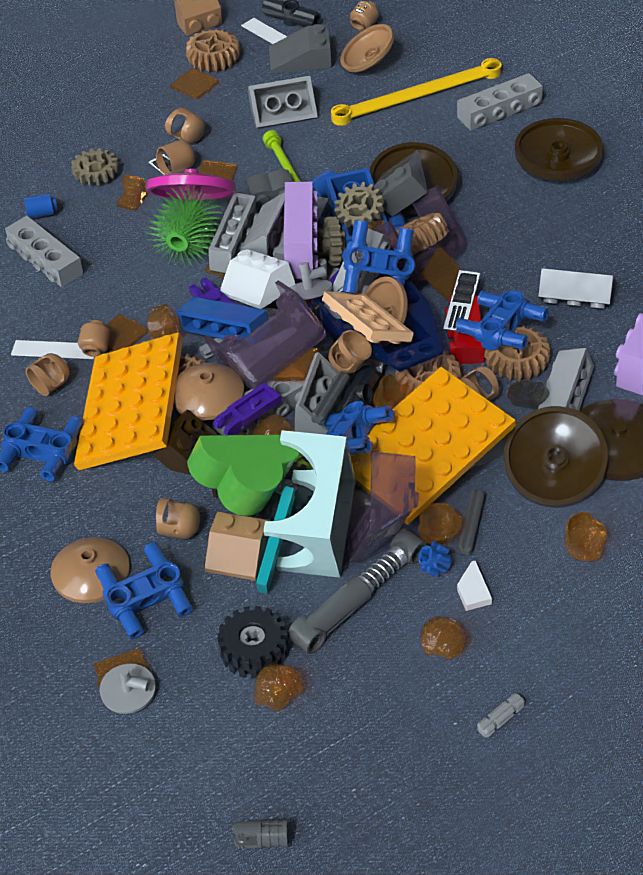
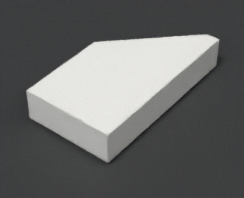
(473, 588)

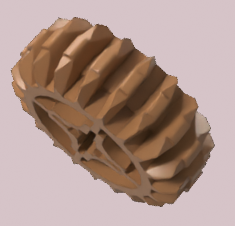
(212, 50)
(427, 231)
(518, 363)
(426, 369)

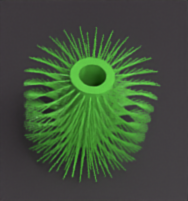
(184, 226)

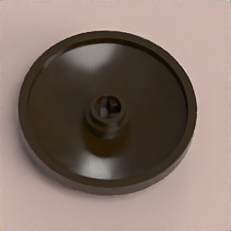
(558, 149)
(436, 165)
(623, 430)
(555, 456)

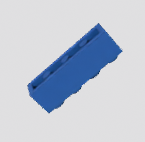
(219, 318)

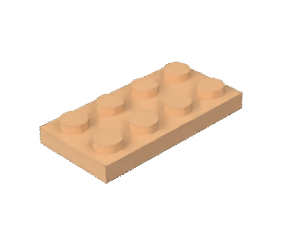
(367, 317)

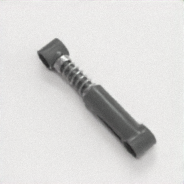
(312, 630)

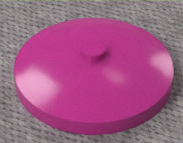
(214, 185)

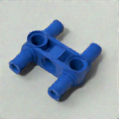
(376, 259)
(502, 319)
(355, 424)
(39, 443)
(143, 590)

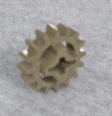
(93, 166)
(359, 204)
(331, 241)

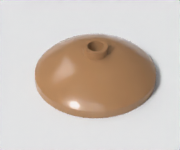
(367, 48)
(391, 297)
(207, 390)
(75, 567)

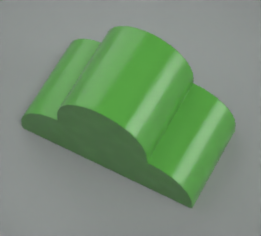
(241, 468)

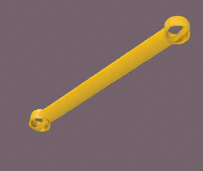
(416, 91)

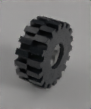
(302, 495)
(252, 655)

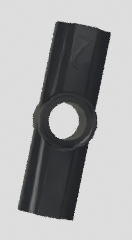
(291, 12)
(360, 388)

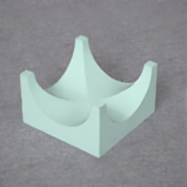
(326, 517)

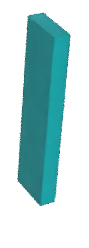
(274, 544)

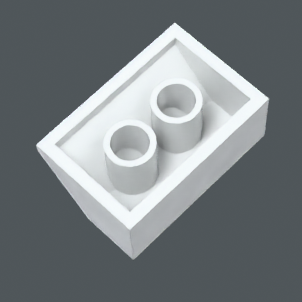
(253, 278)

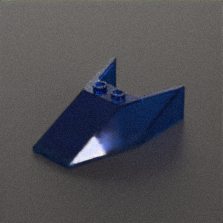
(419, 319)

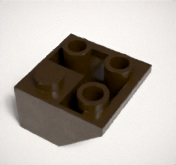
(181, 442)

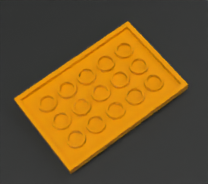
(129, 402)
(444, 428)

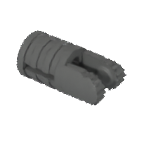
(261, 834)

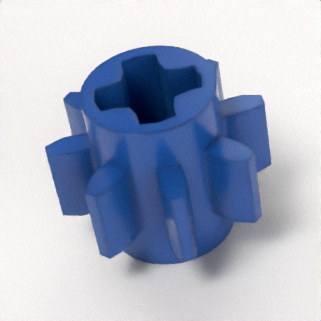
(434, 559)

